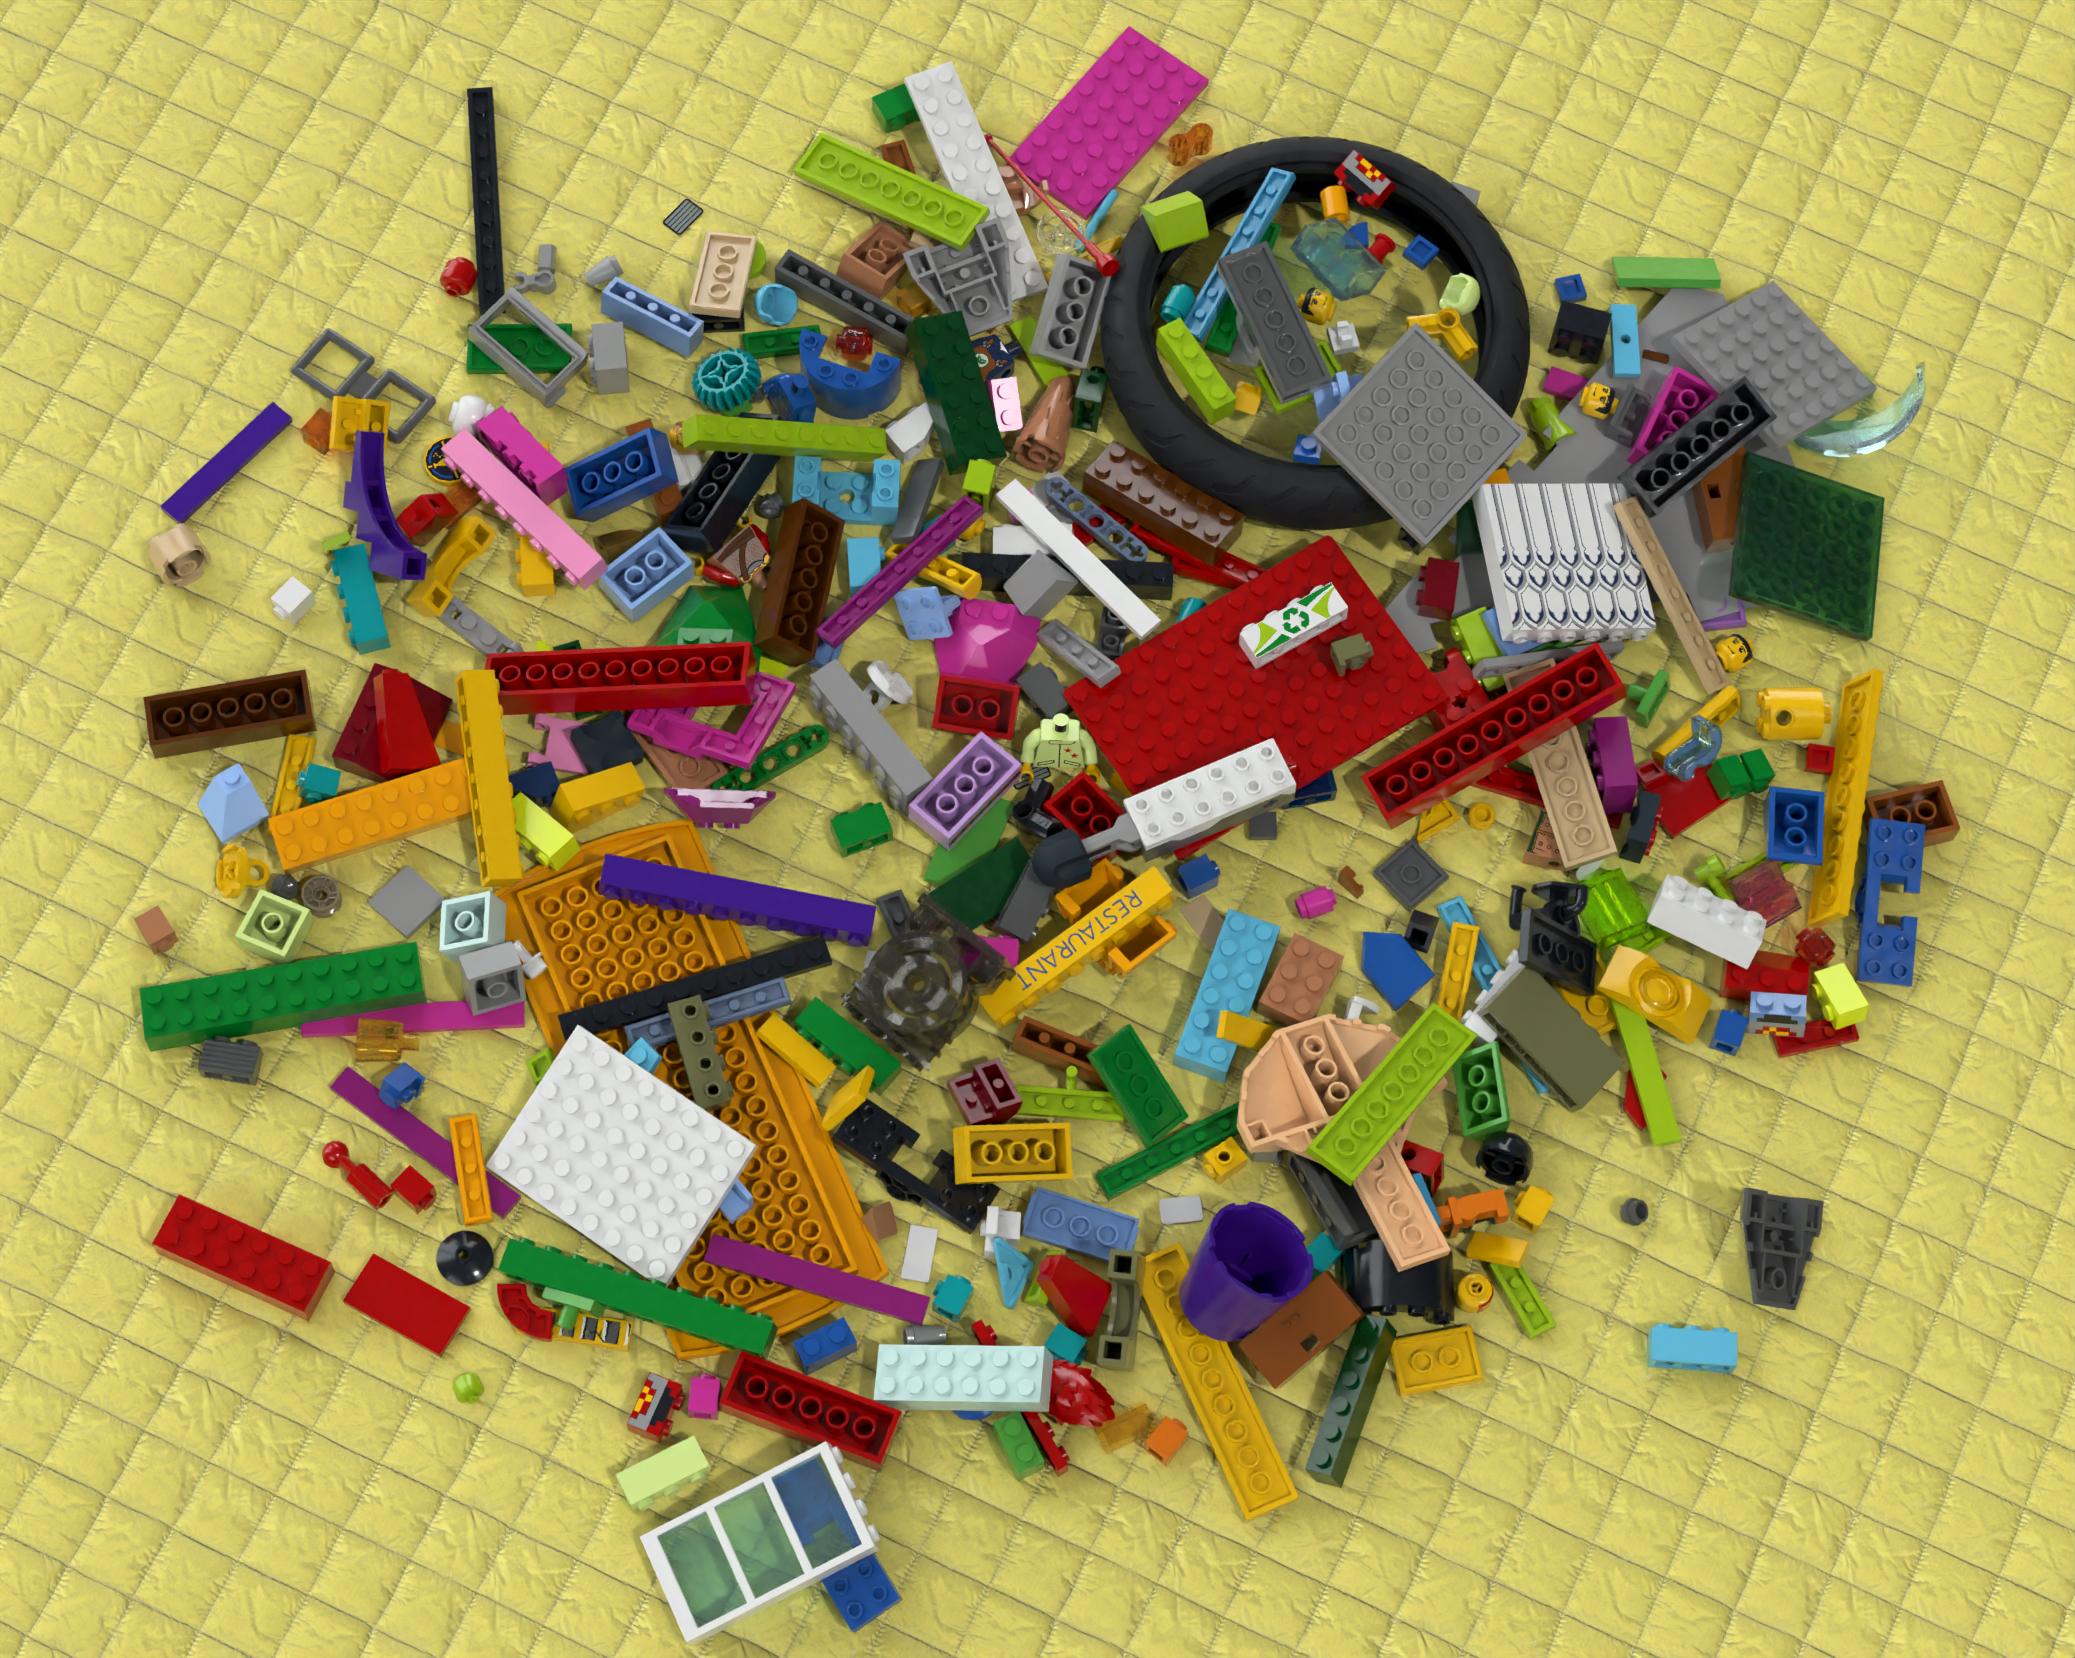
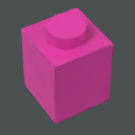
(704, 1397)

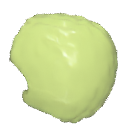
(1461, 294)

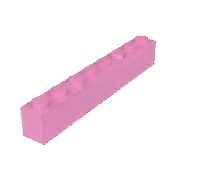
(524, 509)

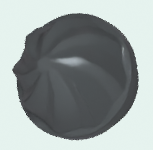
(771, 506)
(285, 886)
(1634, 1211)

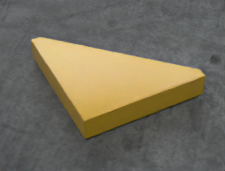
(1436, 820)

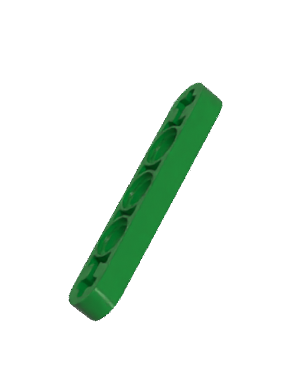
(779, 754)

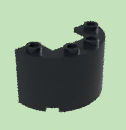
(1378, 1287)

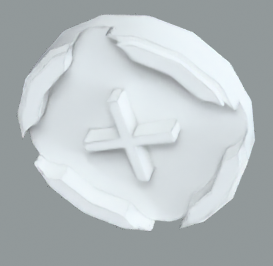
(888, 685)

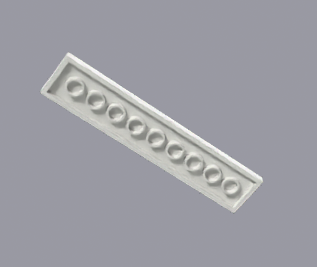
(971, 167)

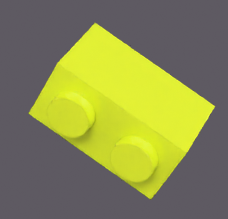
(1839, 996)

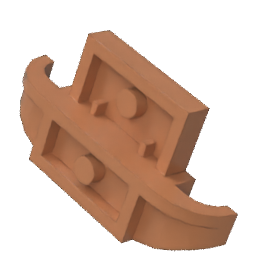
(1021, 197)

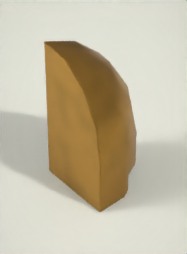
(618, 543)

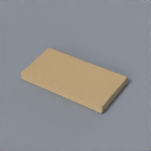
(723, 274)

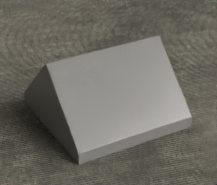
(1039, 585)

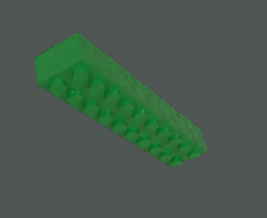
(281, 996)

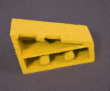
(596, 797)

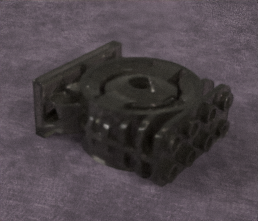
(903, 965)

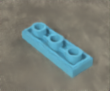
(1624, 329)

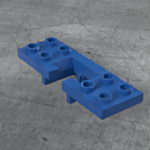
(1893, 858)
(862, 1591)

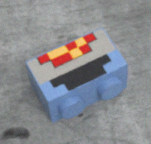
(1777, 1014)

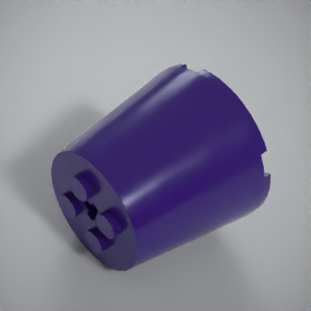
(1244, 1271)

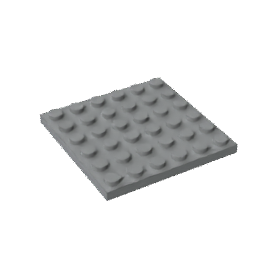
(1783, 358)
(1418, 434)

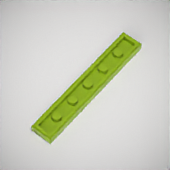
(1646, 1076)

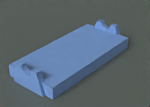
(1078, 1225)

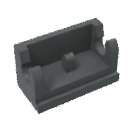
(1628, 416)

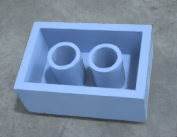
(646, 575)

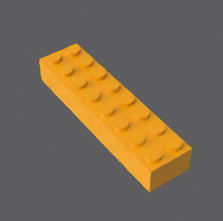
(372, 816)

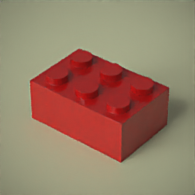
(976, 705)
(1085, 809)

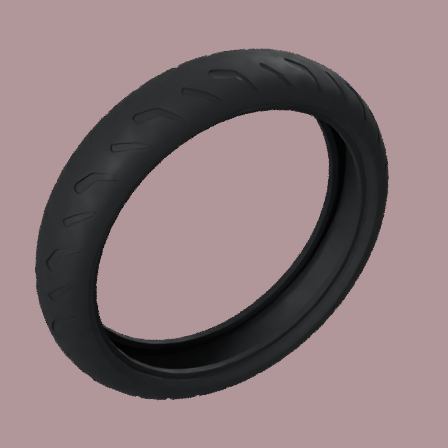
(1202, 457)

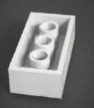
(1707, 920)

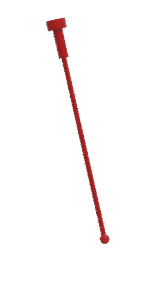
(1106, 263)

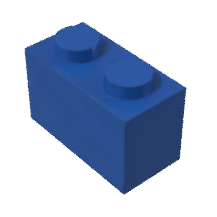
(825, 1346)

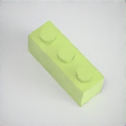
(663, 1474)

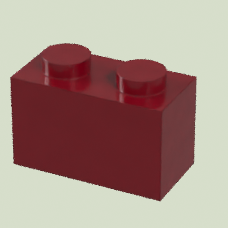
(1438, 588)

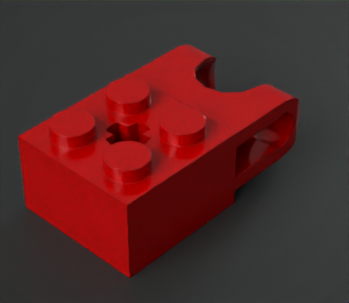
(1462, 691)

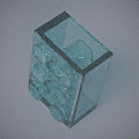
(1337, 259)

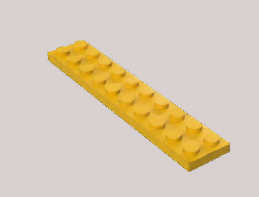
(1846, 798)
(1216, 1393)

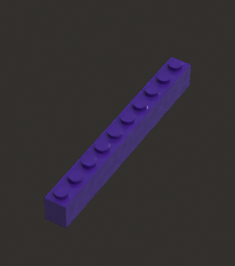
(736, 900)

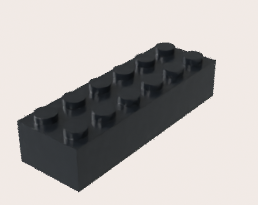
(1697, 447)
(719, 496)

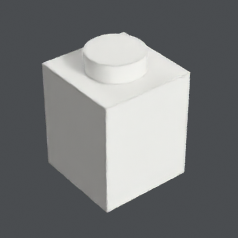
(292, 601)

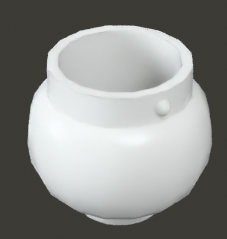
(468, 413)

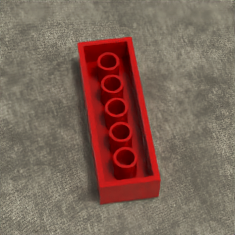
(243, 1257)
(810, 1410)

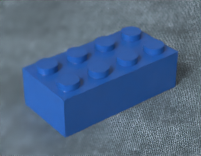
(621, 474)

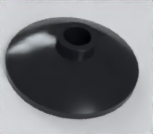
(469, 1270)

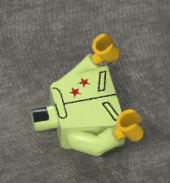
(1059, 744)

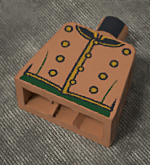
(1542, 847)

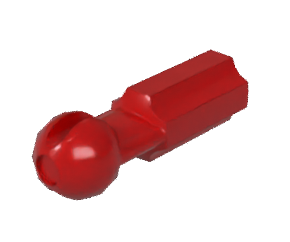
(359, 1177)

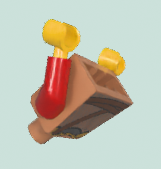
(739, 558)

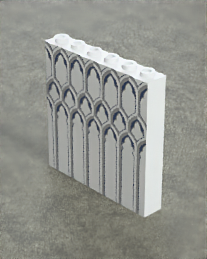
(1562, 563)

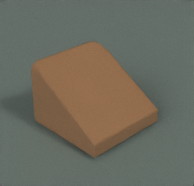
(881, 1221)

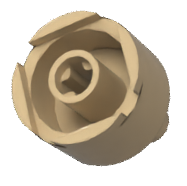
(178, 556)

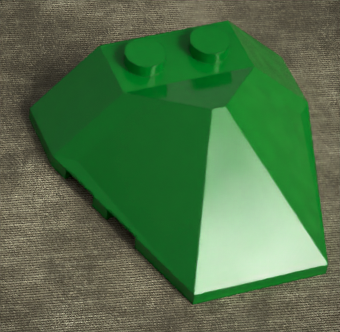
(711, 616)

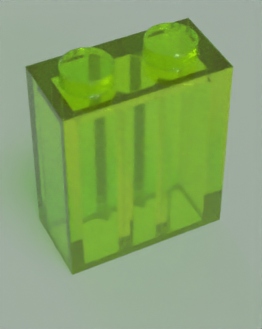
(1613, 910)

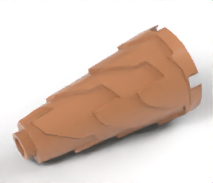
(1047, 432)

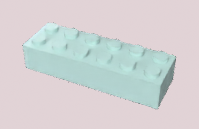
(964, 1377)

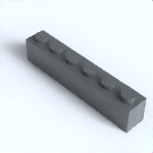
(844, 300)

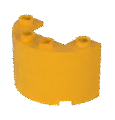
(1141, 944)

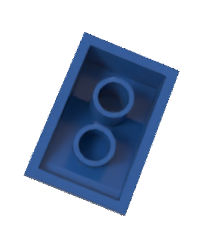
(1794, 825)

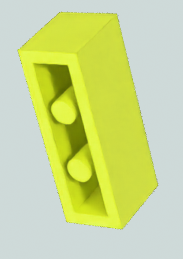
(543, 834)

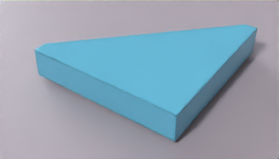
(1012, 1269)

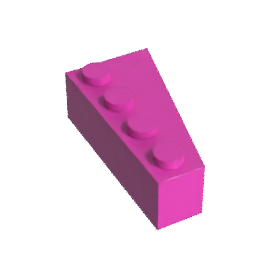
(523, 455)

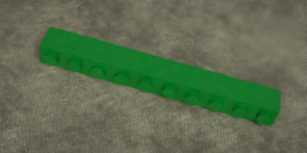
(639, 1298)

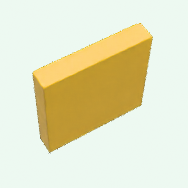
(848, 1098)

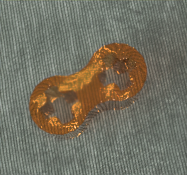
(1190, 144)

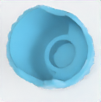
(776, 304)

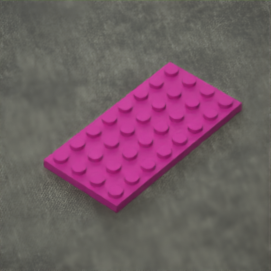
(1108, 122)

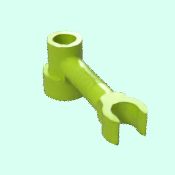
(1710, 872)

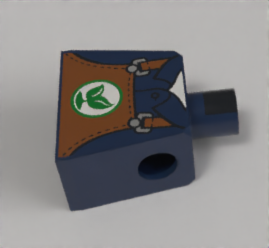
(995, 358)

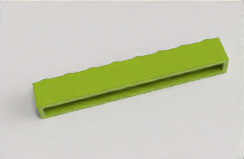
(783, 438)

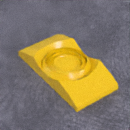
(1655, 993)

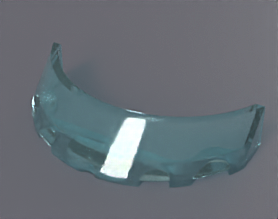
(1871, 432)

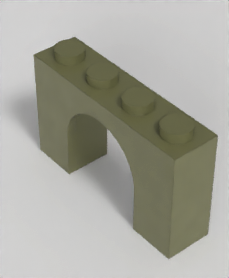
(1126, 1274)

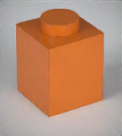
(1166, 1440)

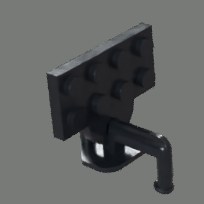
(1552, 935)

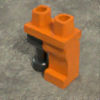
(1472, 1209)

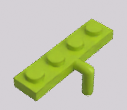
(1069, 1102)

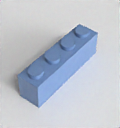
(652, 316)

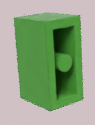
(1018, 1445)

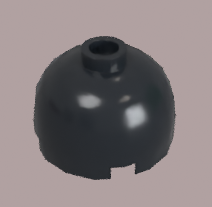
(1505, 1158)

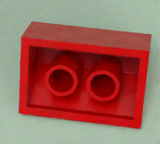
(1766, 973)

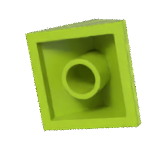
(1176, 220)

